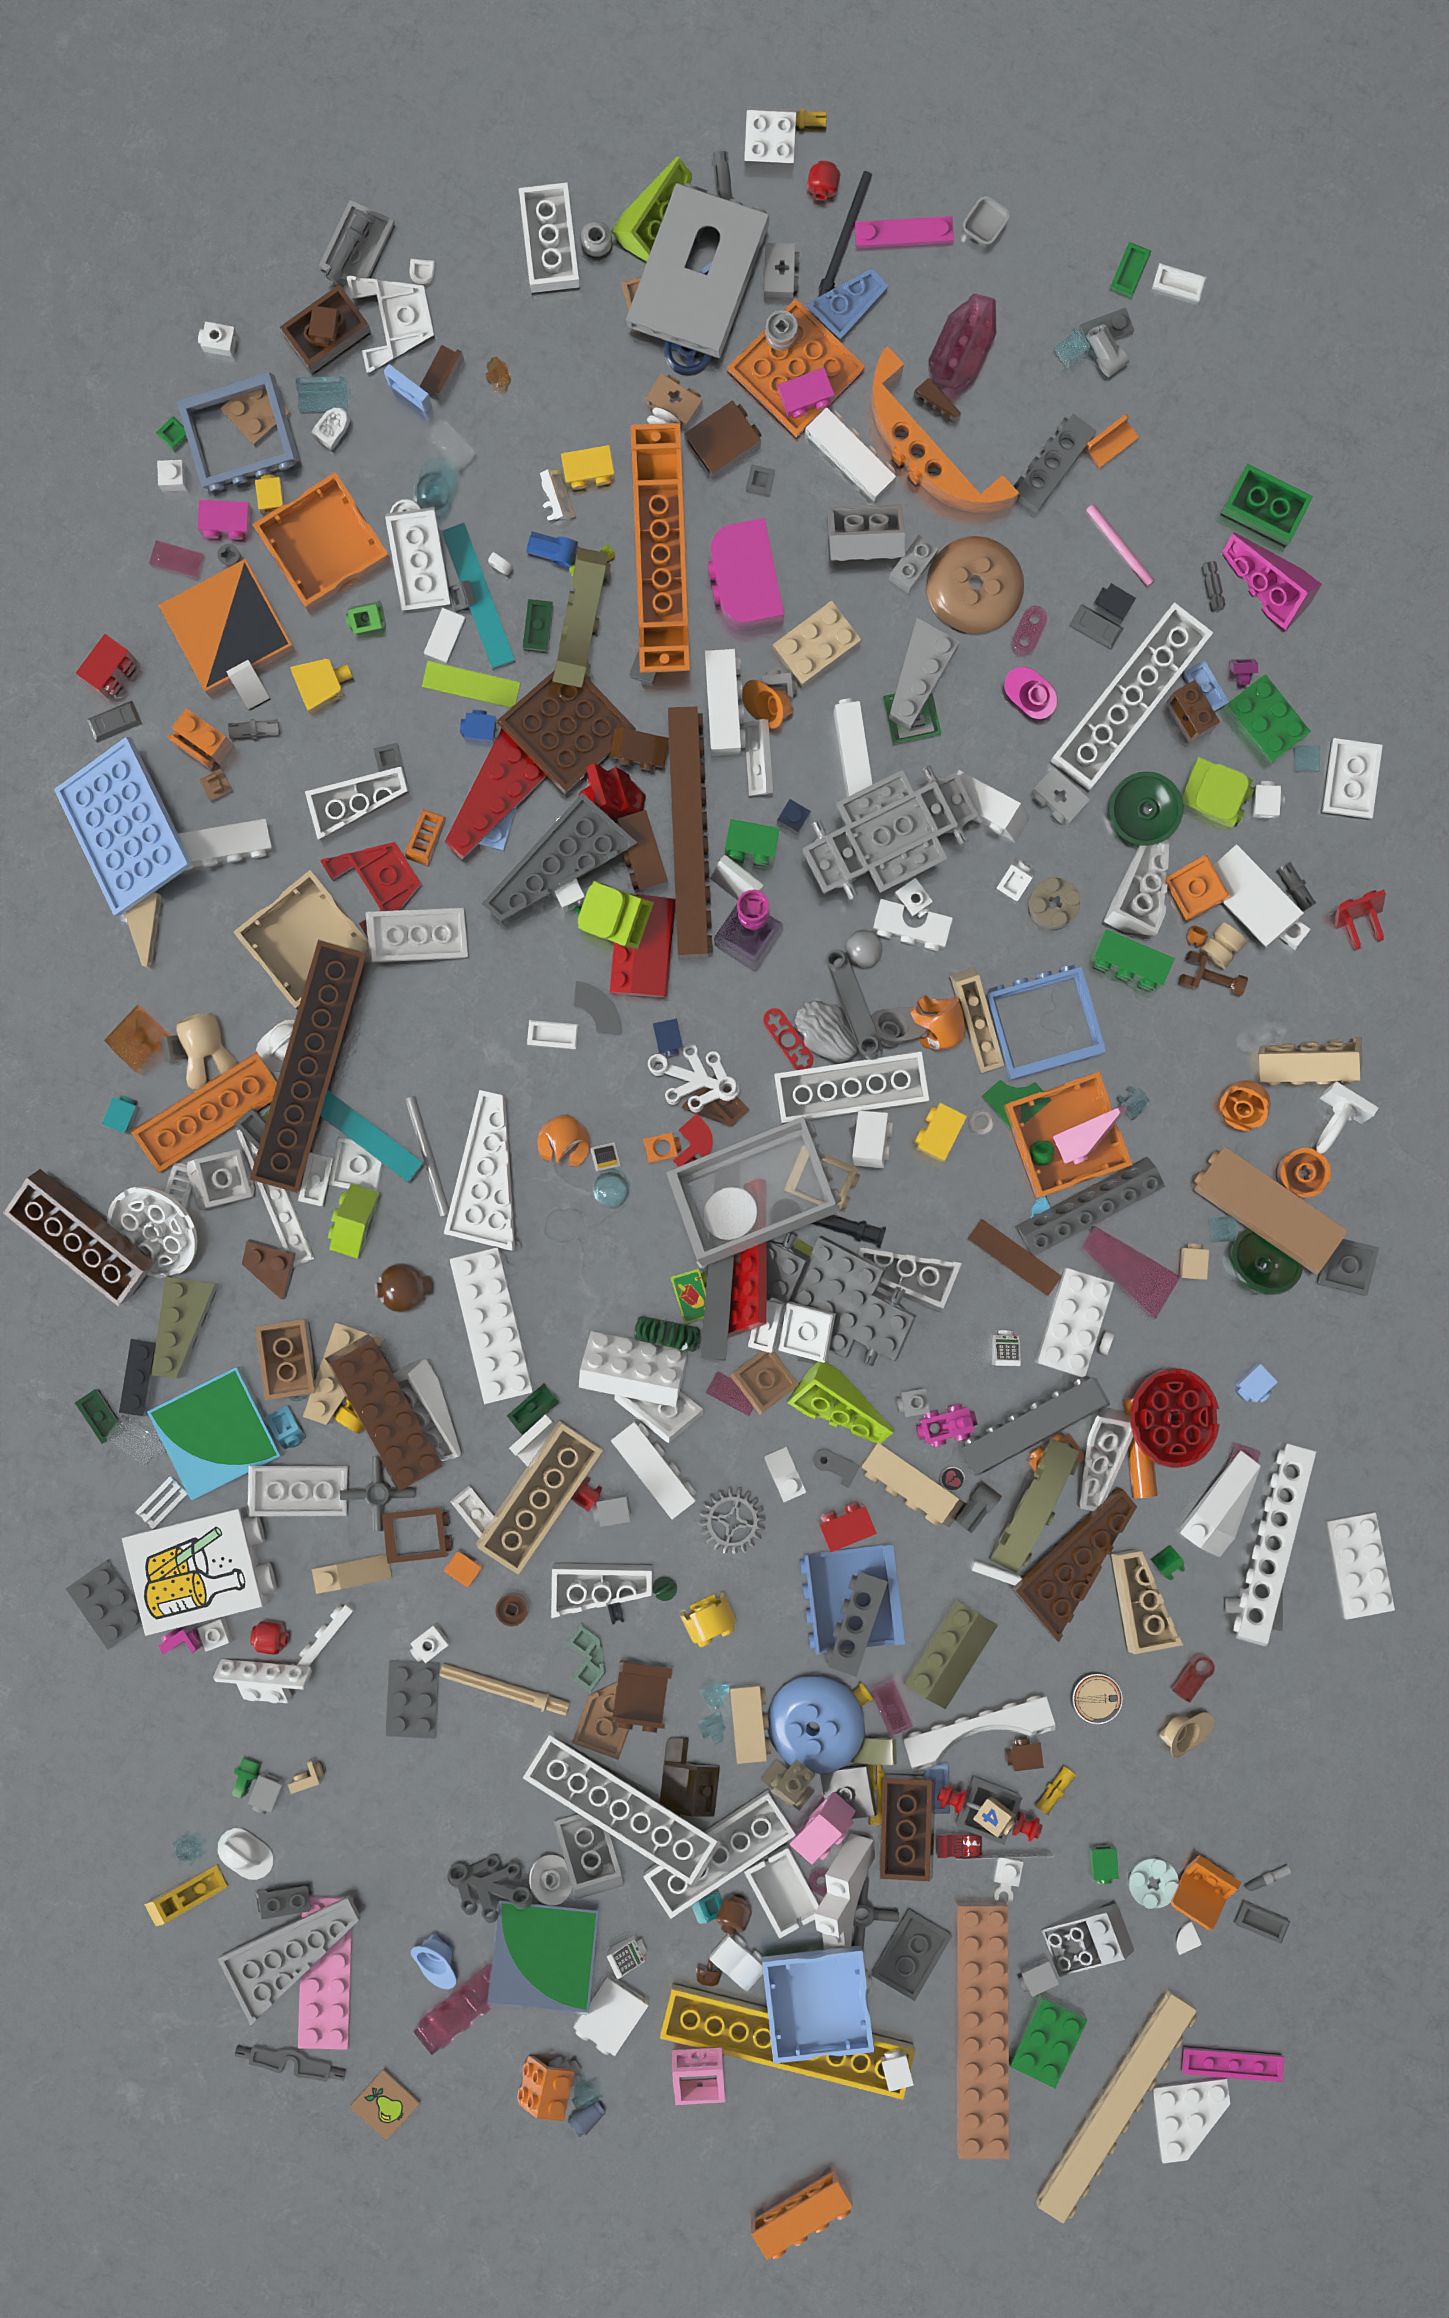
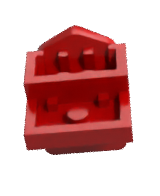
(613, 792)

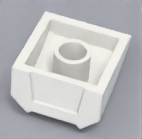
(220, 1179)

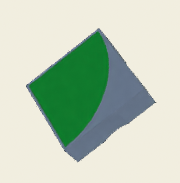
(543, 1958)

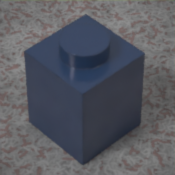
(793, 817)
(668, 1037)

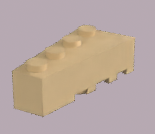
(1312, 1062)
(328, 1393)
(913, 1485)
(1141, 1605)

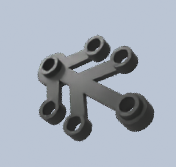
(488, 1885)

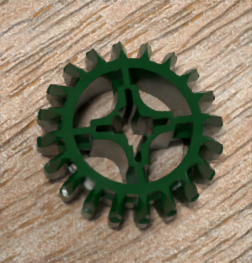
(667, 1333)

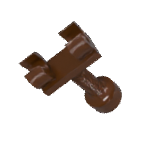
(1237, 984)

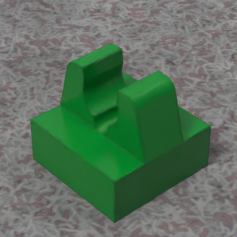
(1168, 1562)

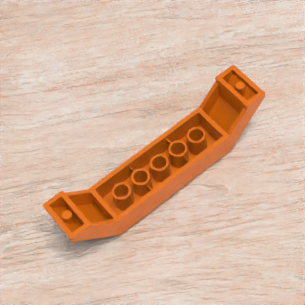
(660, 547)

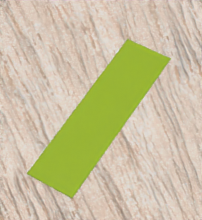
(470, 684)

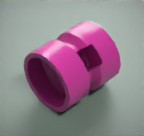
(753, 909)

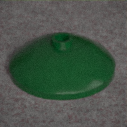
(1128, 806)
(1279, 1270)

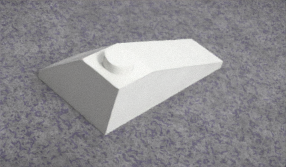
(1141, 895)
(428, 1404)
(1104, 1455)

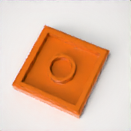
(1197, 888)

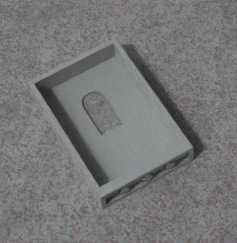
(686, 304)

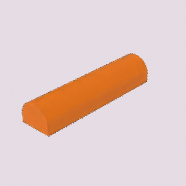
(1141, 1467)

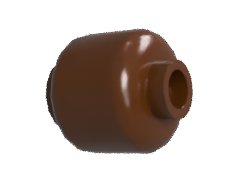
(734, 1915)

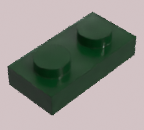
(537, 625)
(533, 1409)
(97, 1414)

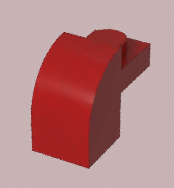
(699, 1137)

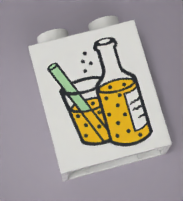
(198, 1570)

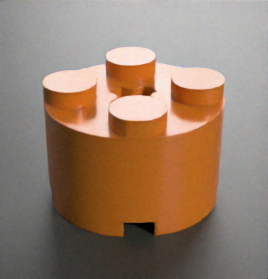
(1311, 1160)

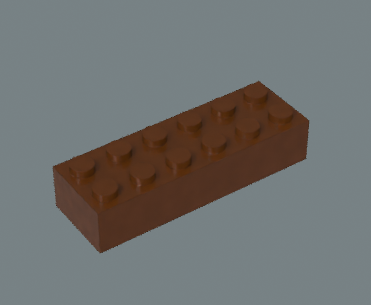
(78, 1237)
(383, 1412)

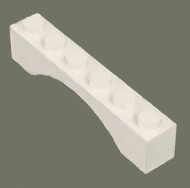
(1027, 1718)

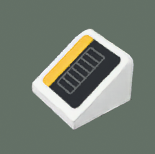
(605, 1157)

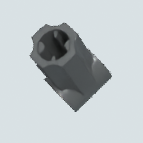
(981, 1502)

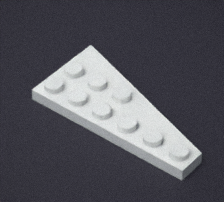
(482, 1193)

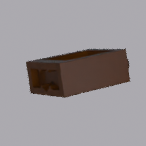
(1192, 703)
(390, 1535)

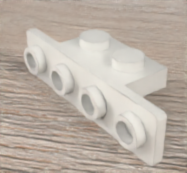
(263, 1680)

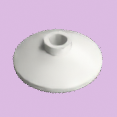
(559, 1882)

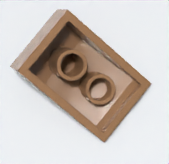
(286, 1359)

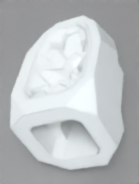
(331, 427)

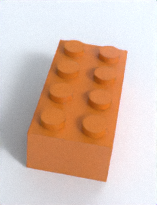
(801, 2216)

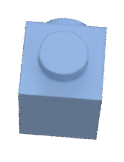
(1256, 1384)

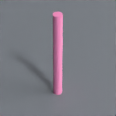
(1120, 545)

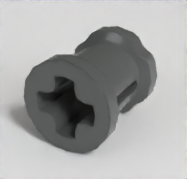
(224, 552)

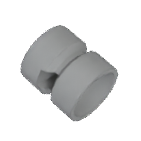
(781, 330)

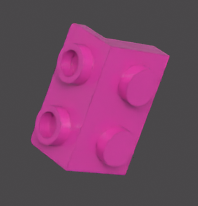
(176, 1637)

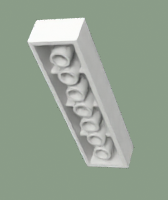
(1131, 696)
(622, 1810)

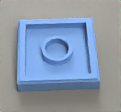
(407, 388)

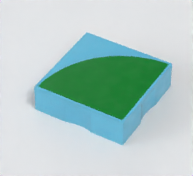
(215, 1433)

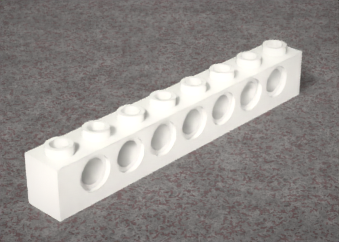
(1302, 1461)

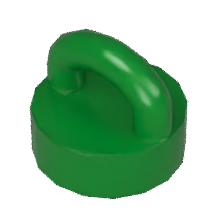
(1042, 1153)

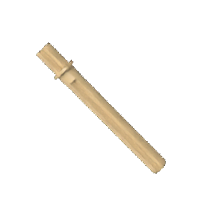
(505, 1689)

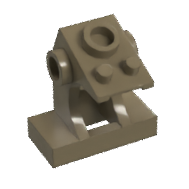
(790, 1784)

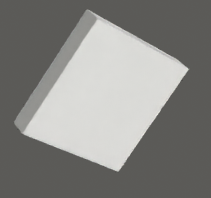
(734, 878)
(354, 1166)
(806, 1331)

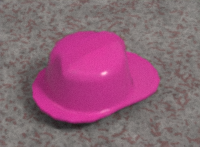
(1031, 692)

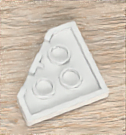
(1187, 2114)

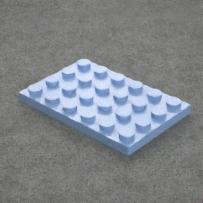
(123, 826)

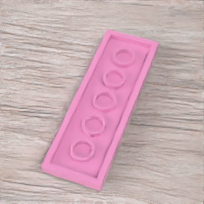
(326, 1992)

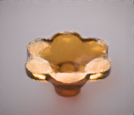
(498, 372)

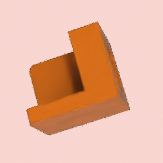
(463, 1569)

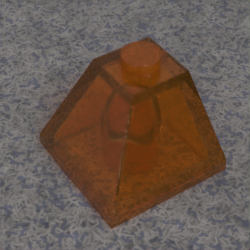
(137, 1039)

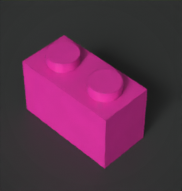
(806, 393)
(224, 518)

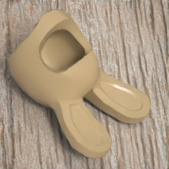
(202, 1037)

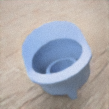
(434, 1961)

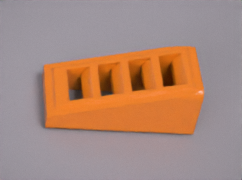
(419, 857)

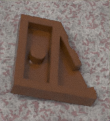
(719, 1110)
(269, 1265)

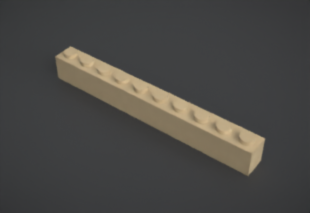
(1116, 2106)

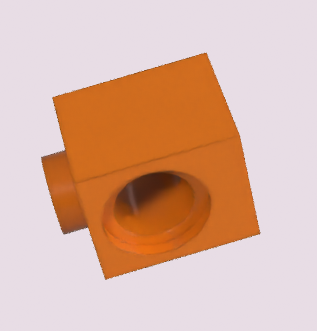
(653, 1155)

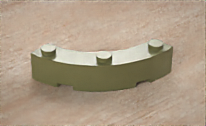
(581, 617)
(1036, 1506)

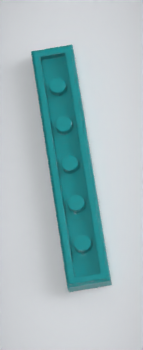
(484, 610)
(369, 1137)

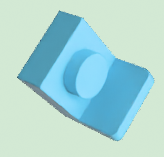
(285, 1428)

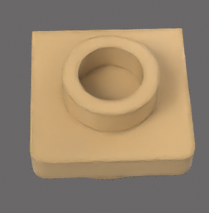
(303, 1781)

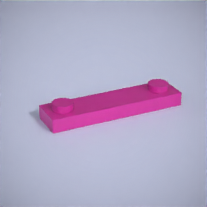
(904, 232)
(1233, 2064)

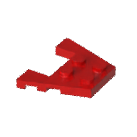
(383, 873)

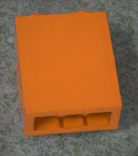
(200, 739)

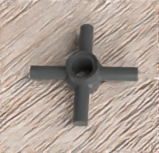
(377, 1505)
(873, 1915)

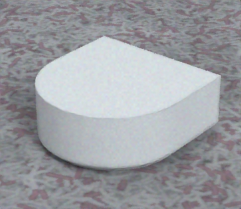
(422, 271)
(500, 564)

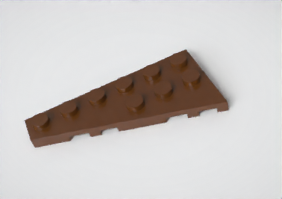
(1070, 1569)

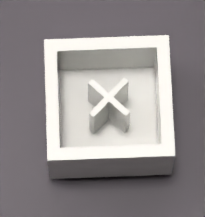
(770, 134)

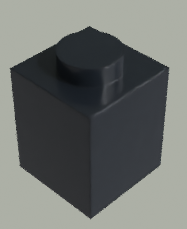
(1115, 602)

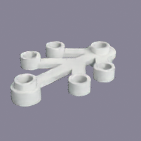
(697, 1079)

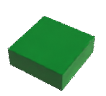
(172, 433)

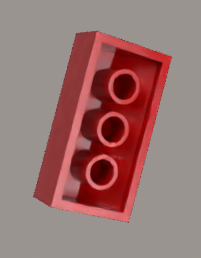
(647, 968)

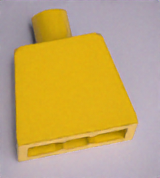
(320, 682)

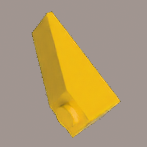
(185, 1896)

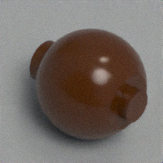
(402, 1287)

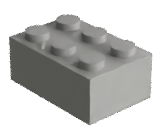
(866, 532)

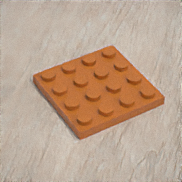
(764, 368)

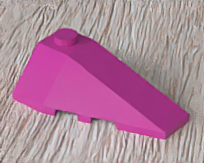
(1276, 582)

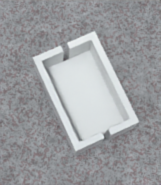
(782, 1890)

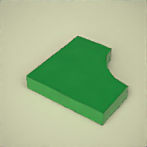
(1003, 1094)

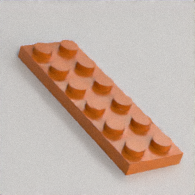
(205, 1112)

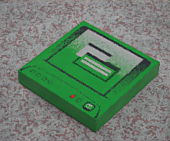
(924, 727)

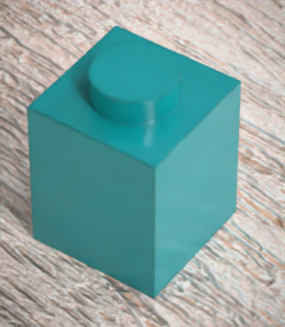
(121, 1114)

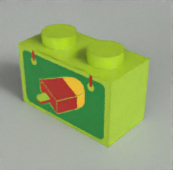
(691, 1294)

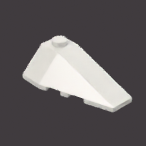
(1220, 1512)

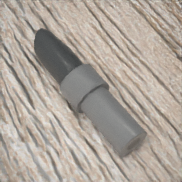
(1268, 1878)

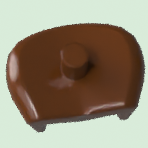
(708, 1975)

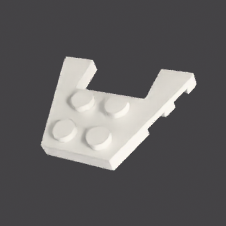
(403, 316)

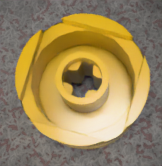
(708, 1619)

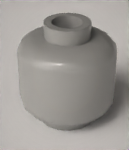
(593, 231)

